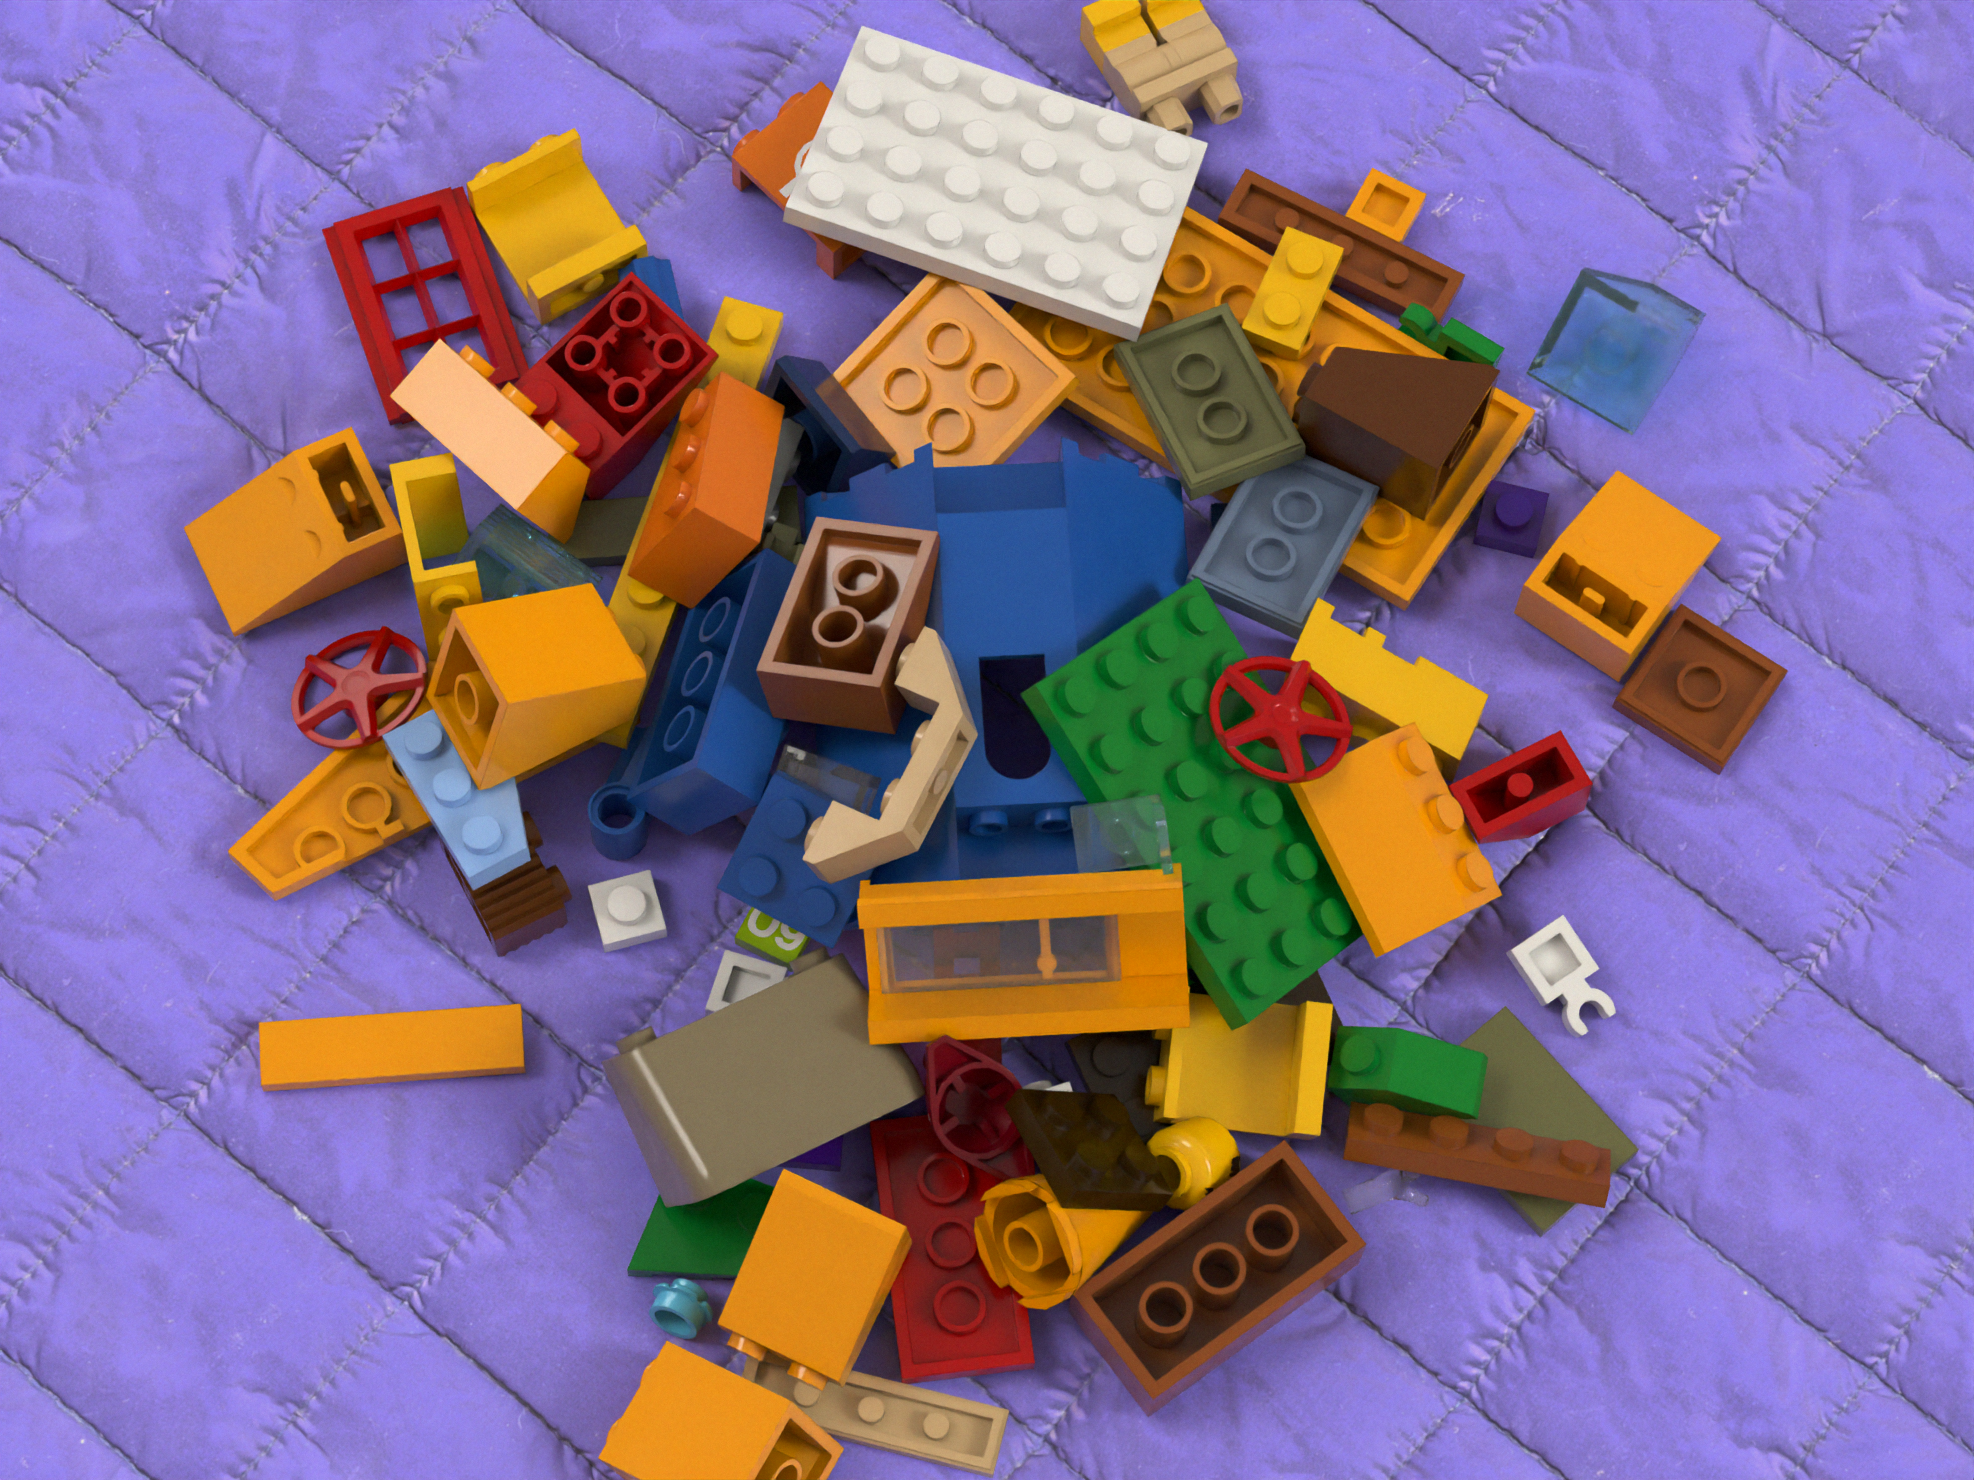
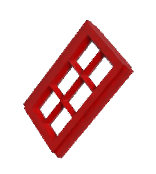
(475, 273)

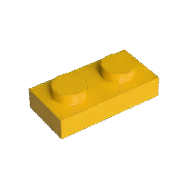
(1292, 293)

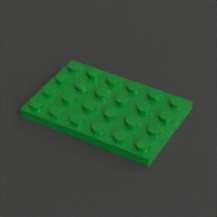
(1253, 876)

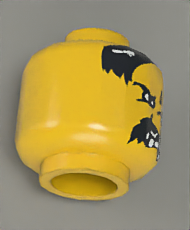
(1194, 1159)

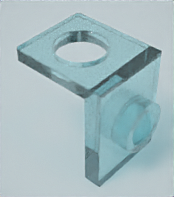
(1121, 834)

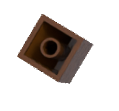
(1394, 419)

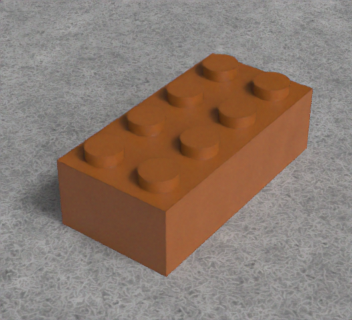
(1216, 1278)

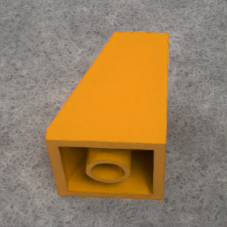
(532, 679)
(813, 1281)
(713, 1426)

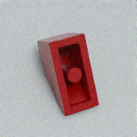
(1524, 792)

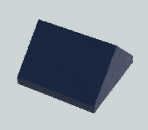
(836, 434)

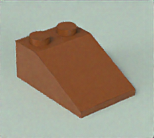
(846, 622)

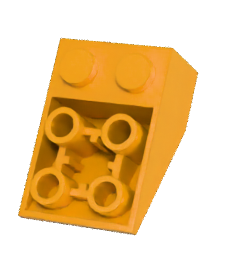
(297, 533)
(1615, 574)

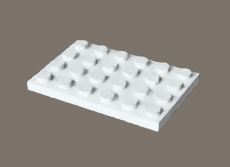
(996, 183)

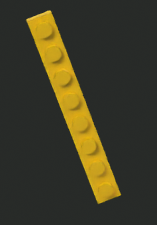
(745, 342)

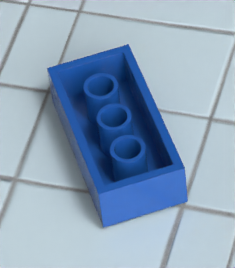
(712, 723)

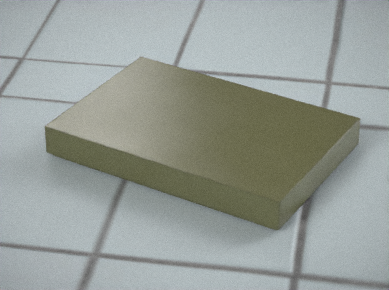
(1209, 401)
(1536, 1094)

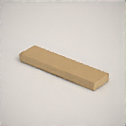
(894, 1416)

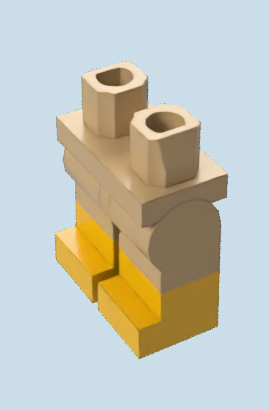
(1163, 60)

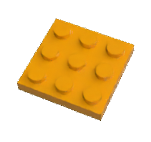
(955, 376)

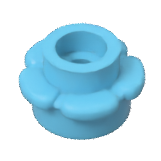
(680, 1308)

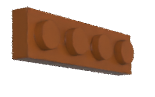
(1371, 263)
(1477, 1154)

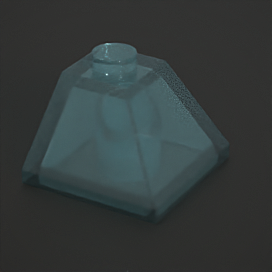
(1615, 345)

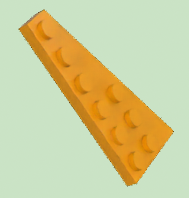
(343, 811)

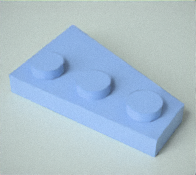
(477, 826)

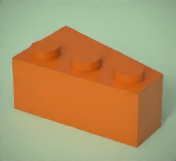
(711, 491)

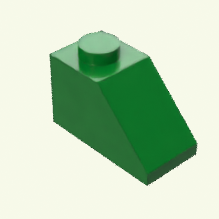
(1406, 1072)

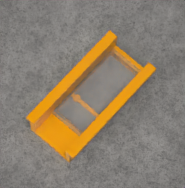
(1025, 956)

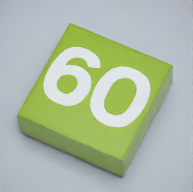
(771, 939)

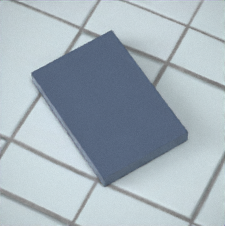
(1283, 542)

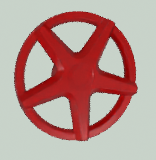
(359, 689)
(1279, 718)

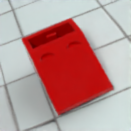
(618, 380)

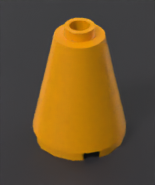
(1044, 1247)

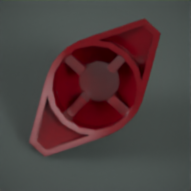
(968, 1111)

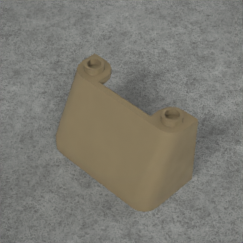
(758, 1081)

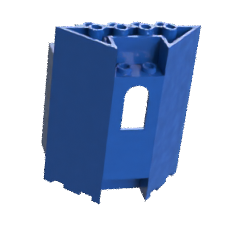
(1023, 570)

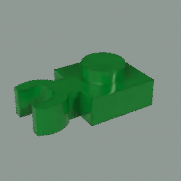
(1452, 341)

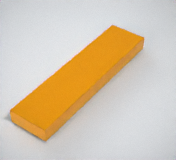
(391, 1047)

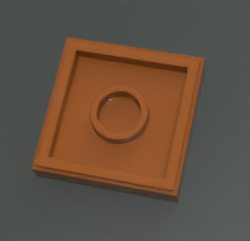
(1699, 689)

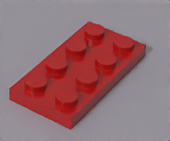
(943, 1300)

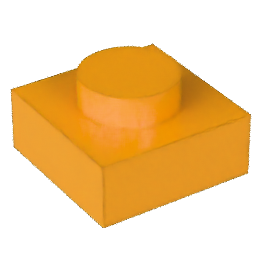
(1386, 205)

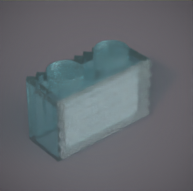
(519, 559)

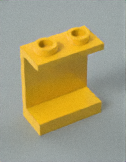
(553, 226)
(435, 527)
(1247, 1079)

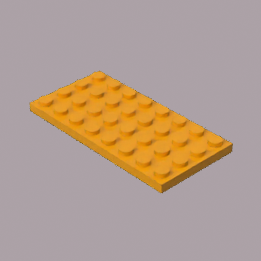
(1216, 268)

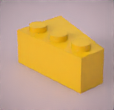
(1386, 690)

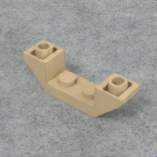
(853, 842)

